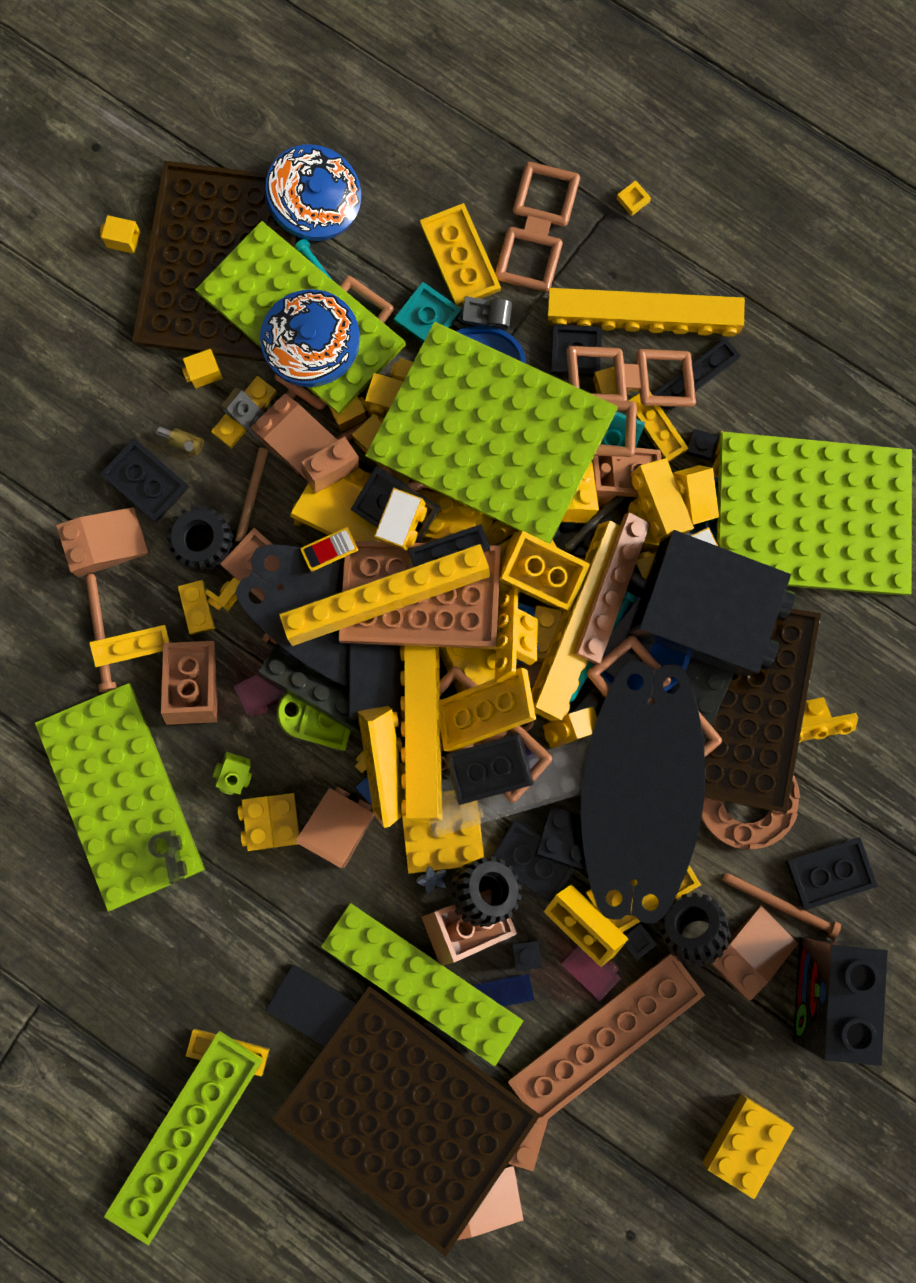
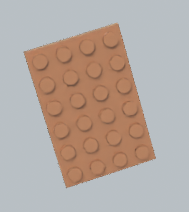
(452, 619)

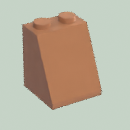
(336, 827)

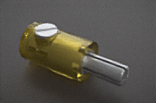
(182, 440)

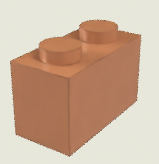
(330, 465)

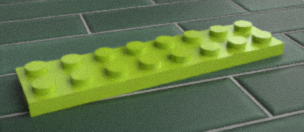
(422, 984)
(183, 1138)

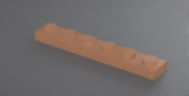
(612, 588)

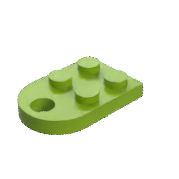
(311, 725)

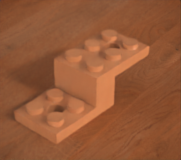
(614, 473)

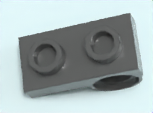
(483, 312)
(242, 409)

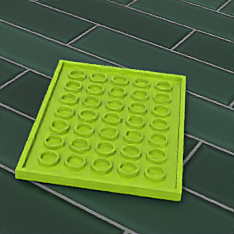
(491, 432)
(818, 511)

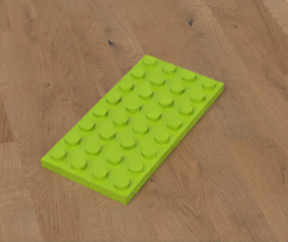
(267, 270)
(117, 794)

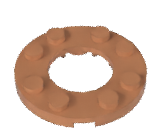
(750, 835)

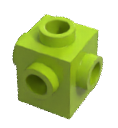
(232, 774)

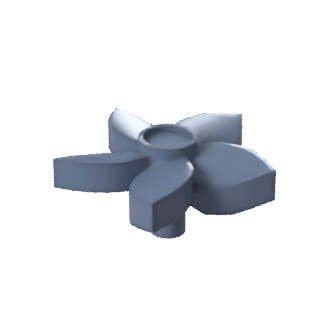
(432, 879)

